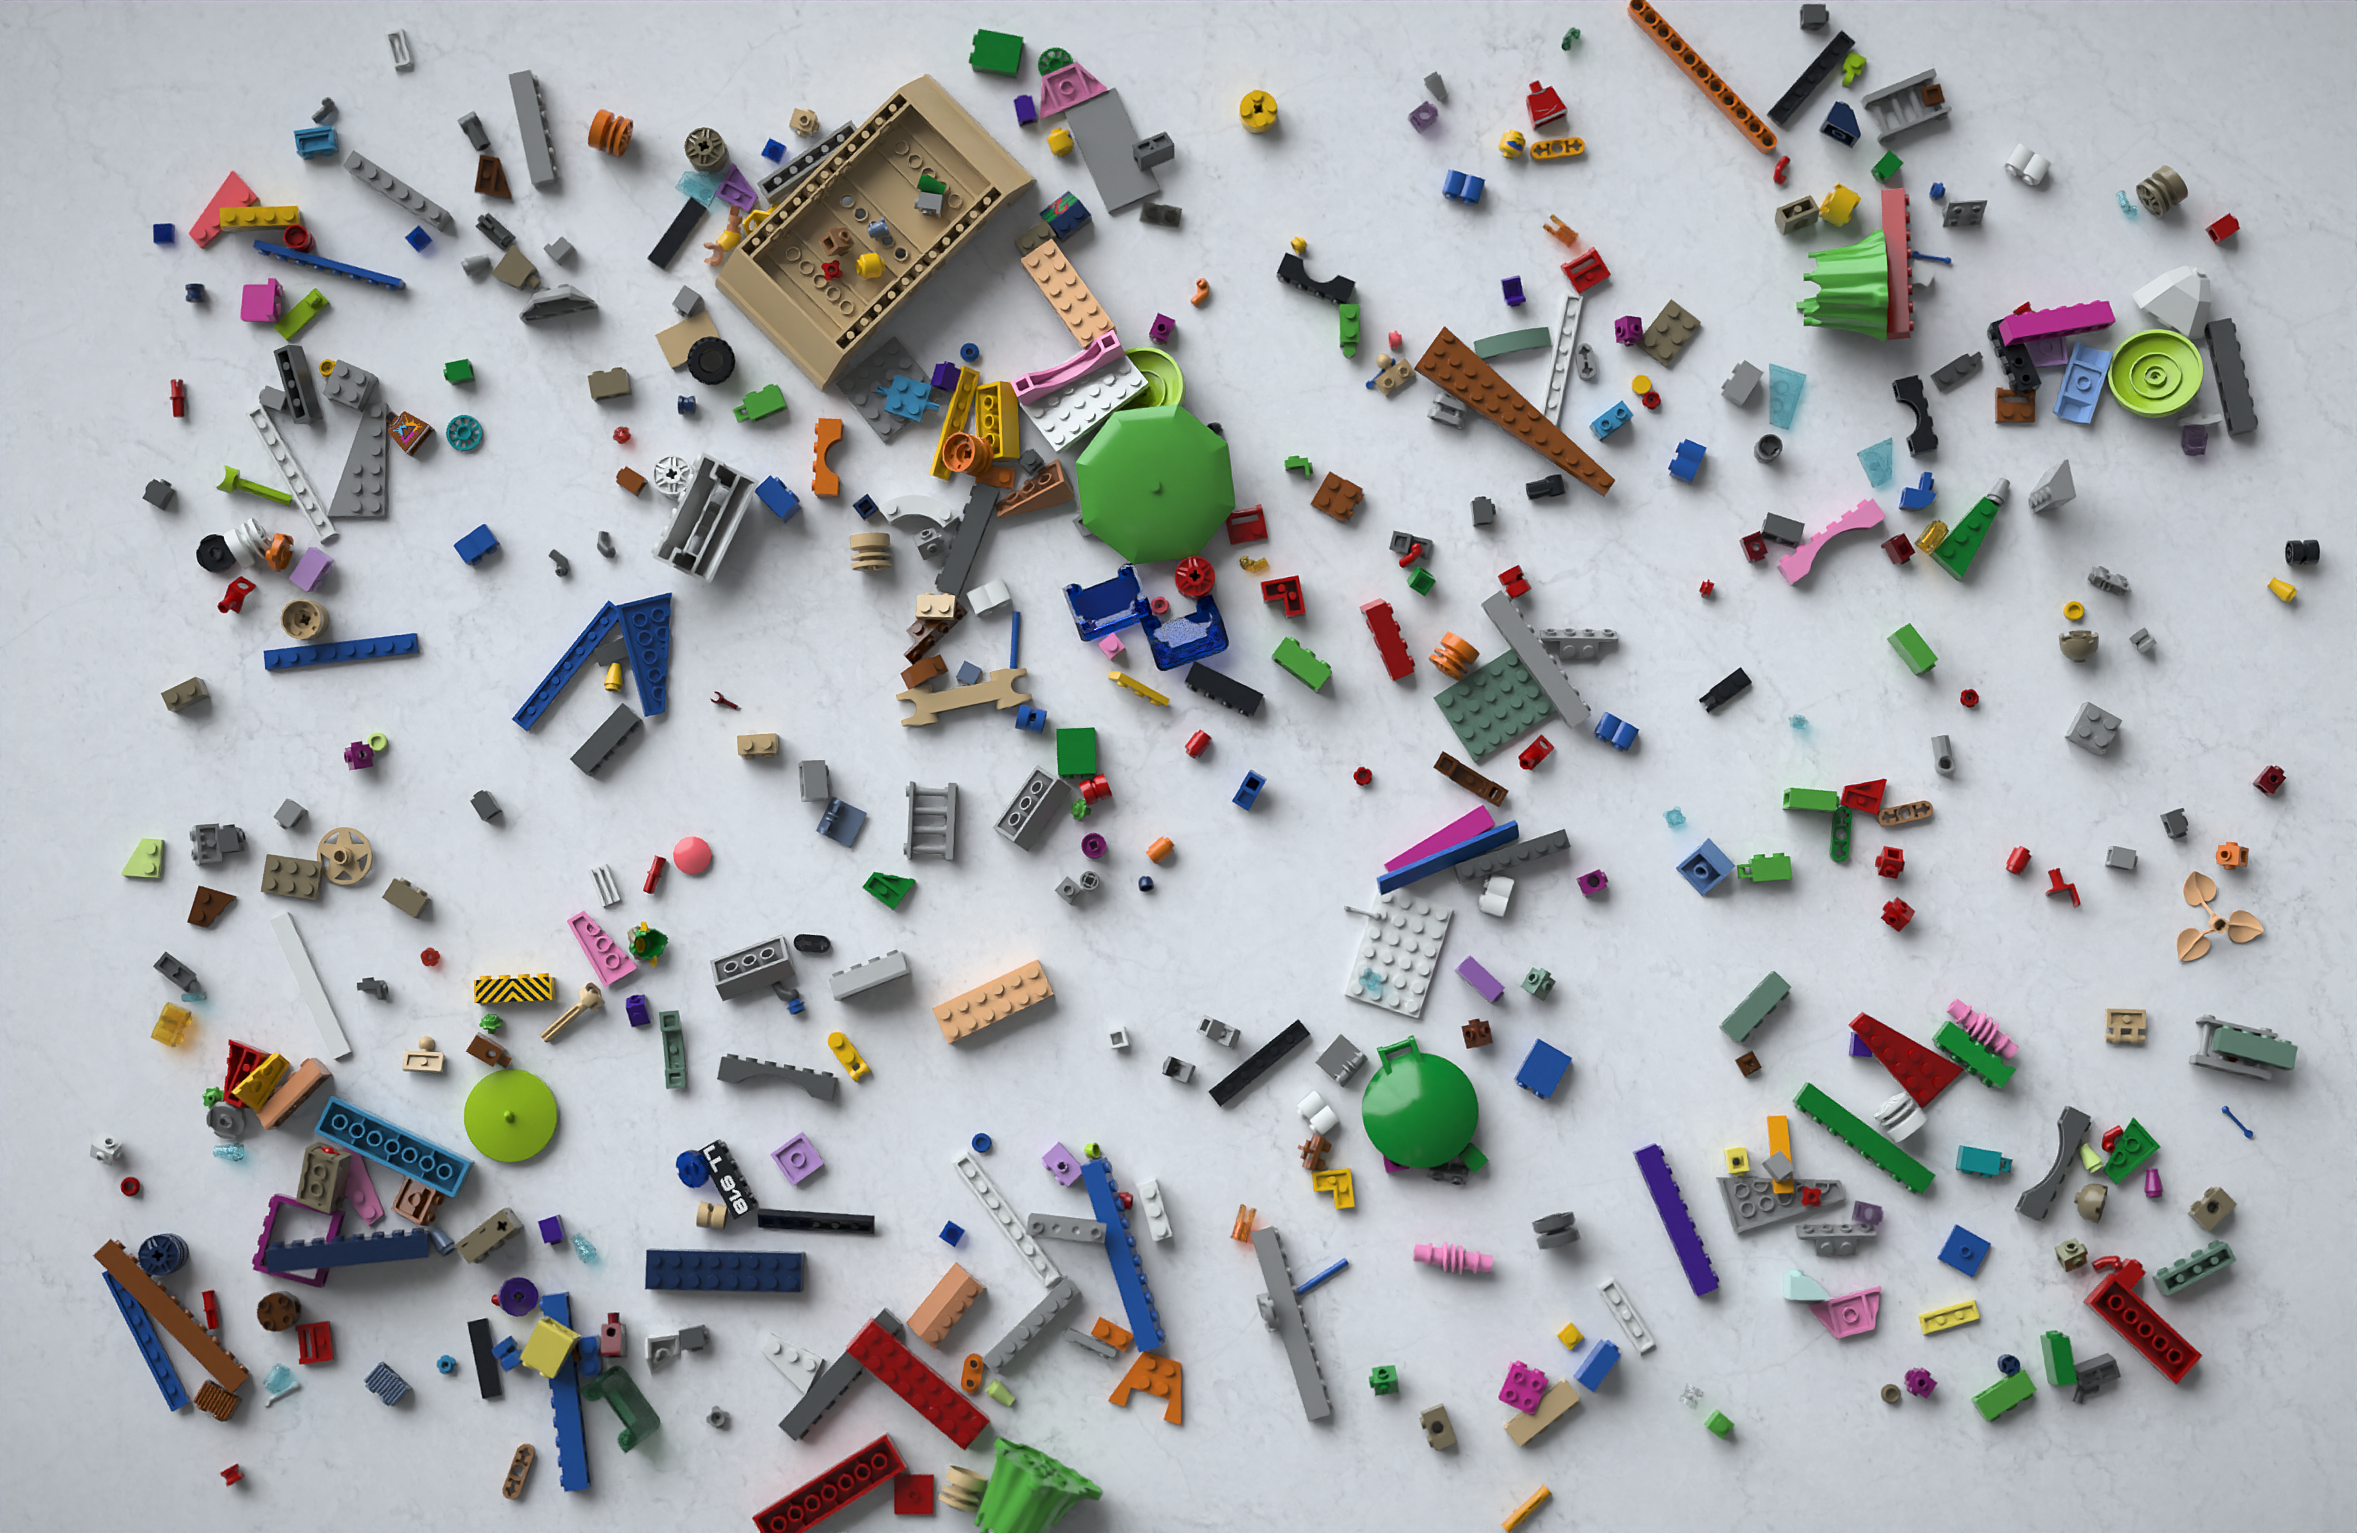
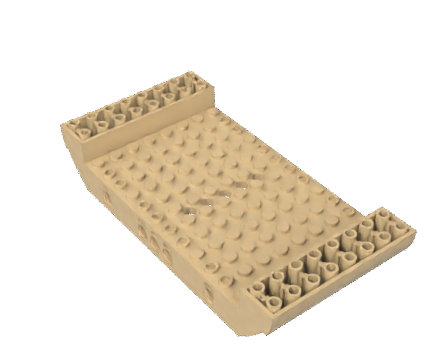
(778, 269)

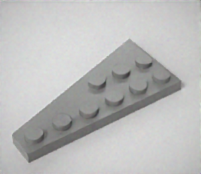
(1753, 1204)

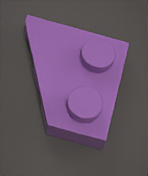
(737, 190)

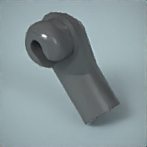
(603, 546)
(561, 562)
(785, 995)

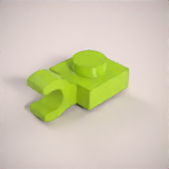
(1853, 67)

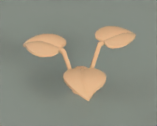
(2192, 943)

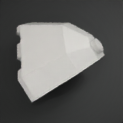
(2179, 300)

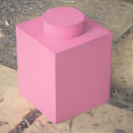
(1111, 646)

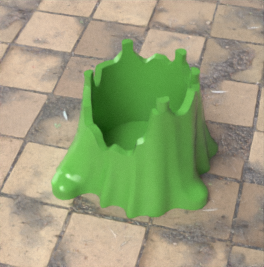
(1851, 288)
(1030, 1491)

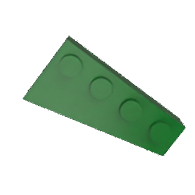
(1964, 539)
(1972, 1055)

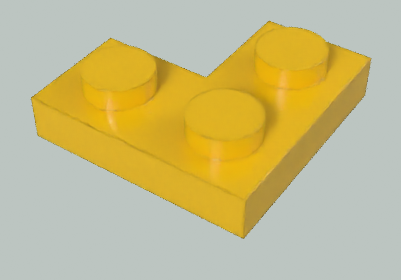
(1338, 1181)

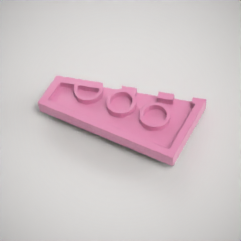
(603, 953)
(361, 1190)

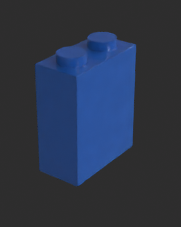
(1542, 1069)
(1597, 1364)

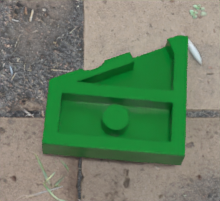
(888, 888)

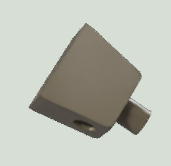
(516, 270)

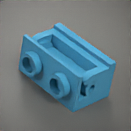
(316, 142)
(1611, 420)

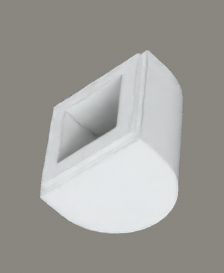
(1117, 1038)

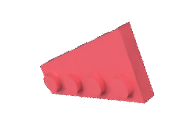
(231, 194)

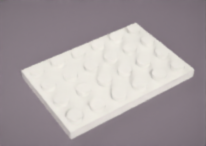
(1086, 402)
(1401, 950)

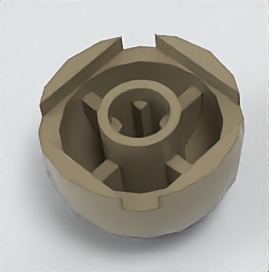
(2079, 645)
(2091, 1202)

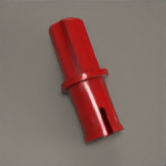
(177, 398)
(654, 874)
(210, 1308)

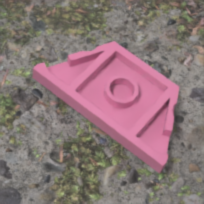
(1066, 88)
(1849, 1313)

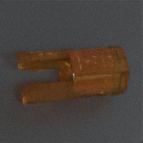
(1564, 233)
(1242, 1228)

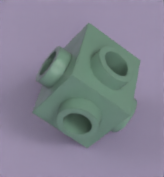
(1538, 983)

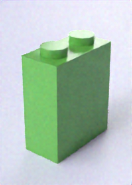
(1913, 649)
(1810, 800)

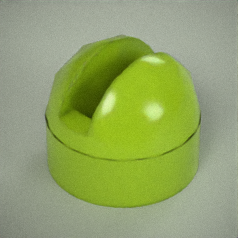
(1092, 1150)

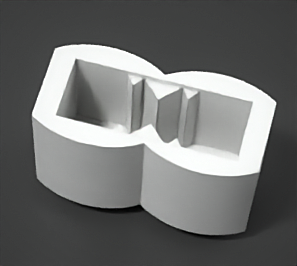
(2027, 165)
(989, 597)
(1496, 895)
(1318, 1113)

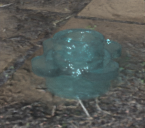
(1798, 721)
(1669, 817)
(1364, 979)

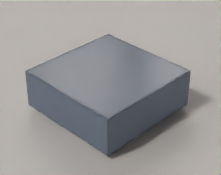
(968, 673)

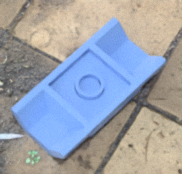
(2082, 384)

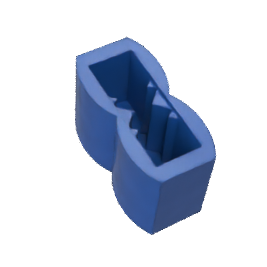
(1463, 187)
(1687, 461)
(476, 545)
(1615, 731)
(590, 1350)

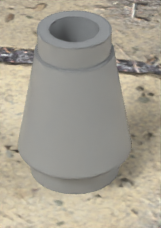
(1435, 85)
(475, 264)
(1999, 492)

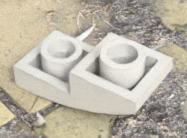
(2196, 419)

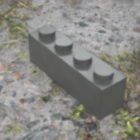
(298, 384)
(606, 740)

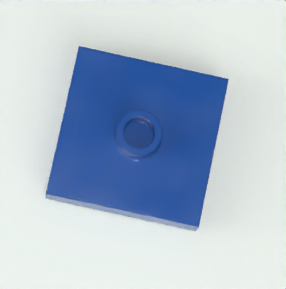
(1964, 1250)

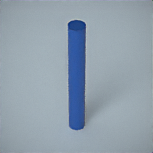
(1015, 640)
(1322, 1276)

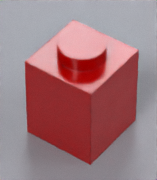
(2223, 228)
(2130, 1272)

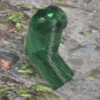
(1567, 39)

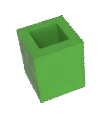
(1719, 1424)

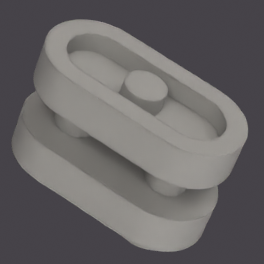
(1444, 401)

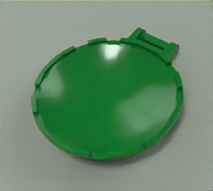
(1419, 1108)

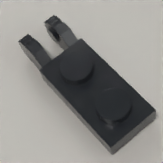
(1727, 688)

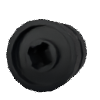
(2299, 552)

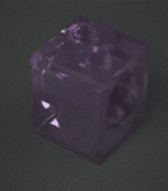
(1419, 123)
(2194, 440)
(1859, 1209)

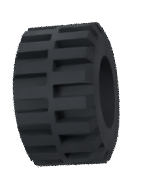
(695, 367)

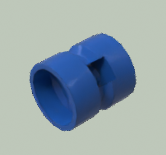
(1024, 721)
(500, 1352)

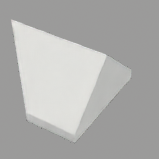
(660, 1350)

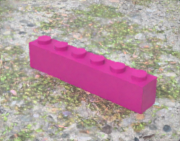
(2056, 323)
(1466, 827)

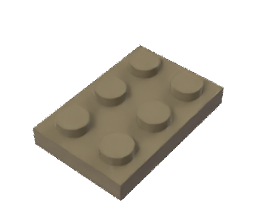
(1668, 333)
(292, 877)

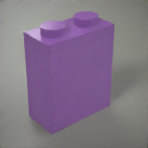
(1480, 979)

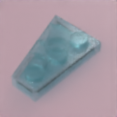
(1785, 390)

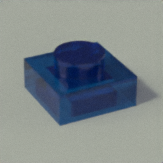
(774, 151)
(163, 233)
(418, 239)
(952, 1233)

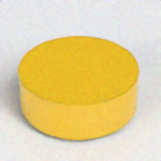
(1641, 384)
(2073, 610)

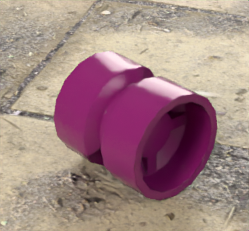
(1094, 845)

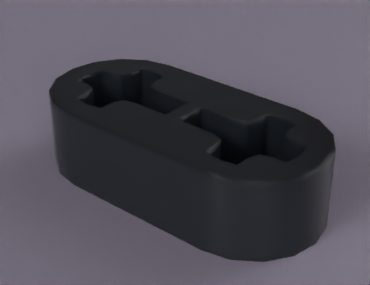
(812, 938)

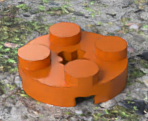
(279, 554)

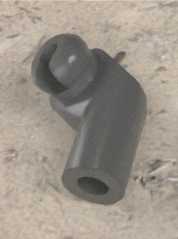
(328, 106)
(2080, 1393)

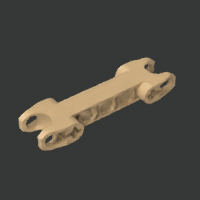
(997, 690)

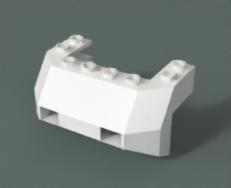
(704, 518)

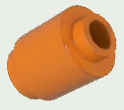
(1160, 849)

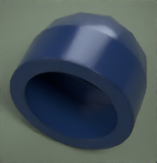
(1145, 884)

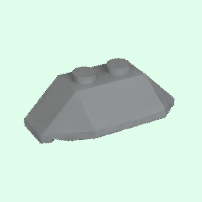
(556, 302)

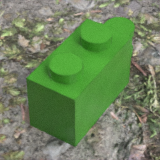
(1349, 328)
(761, 404)
(1767, 869)

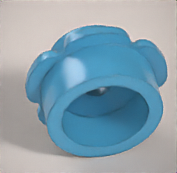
(441, 1364)

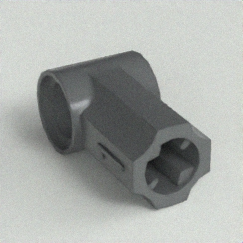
(473, 128)

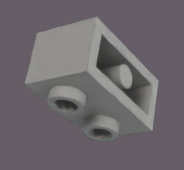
(1742, 382)
(813, 780)

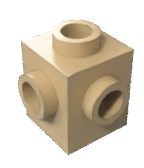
(804, 122)

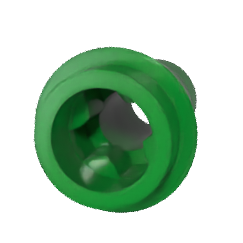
(930, 185)

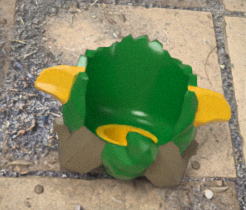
(646, 943)

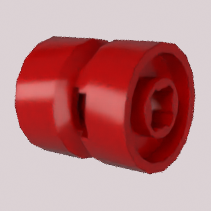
(296, 235)
(1514, 582)
(1096, 789)

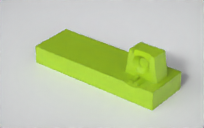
(301, 314)

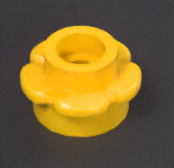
(1299, 245)
(323, 367)

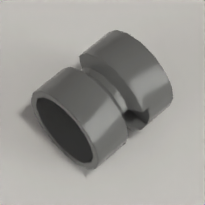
(1768, 448)

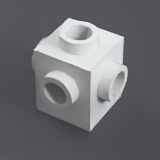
(106, 1149)

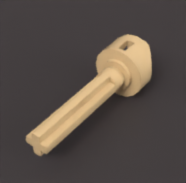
(588, 1000)

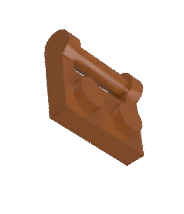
(2014, 411)

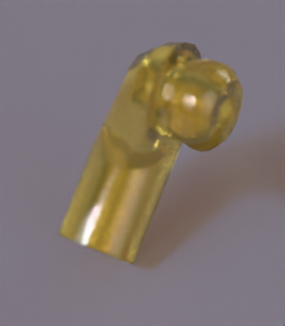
(1252, 566)

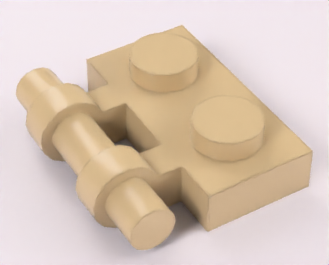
(2125, 1018)

